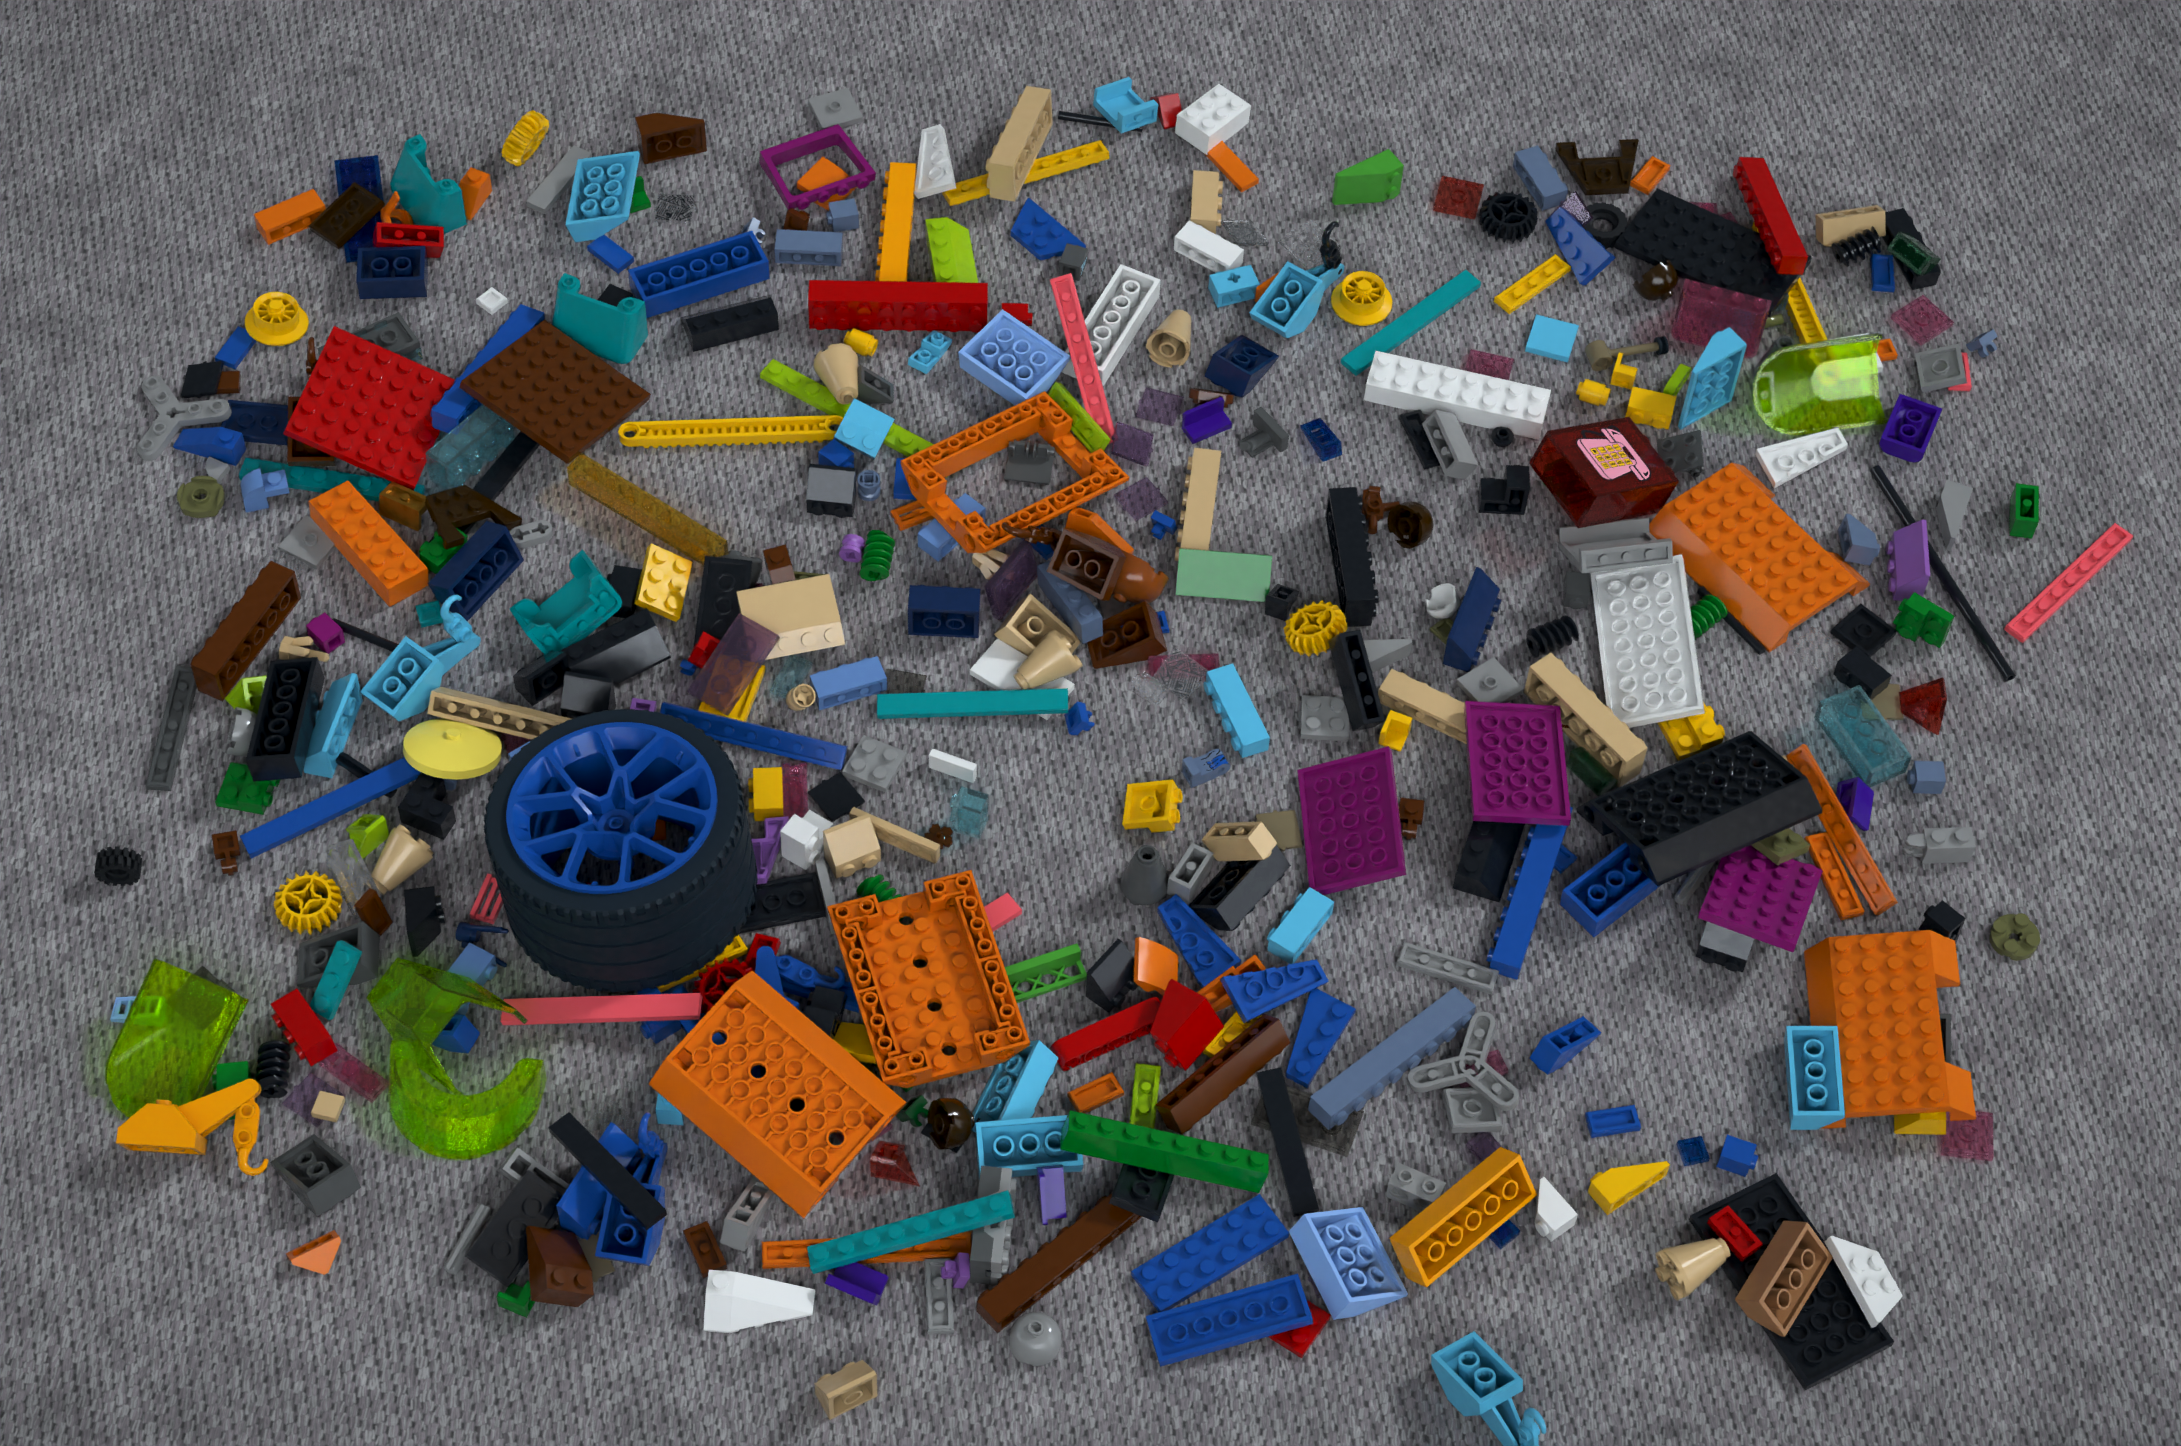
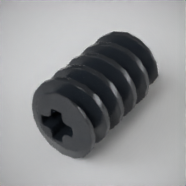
(1857, 246)
(1551, 633)
(272, 1068)

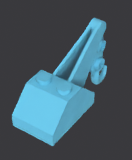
(412, 671)
(1483, 1385)

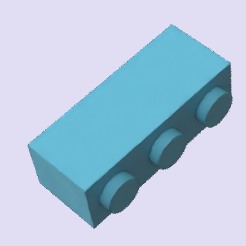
(1300, 925)

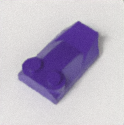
(1909, 429)

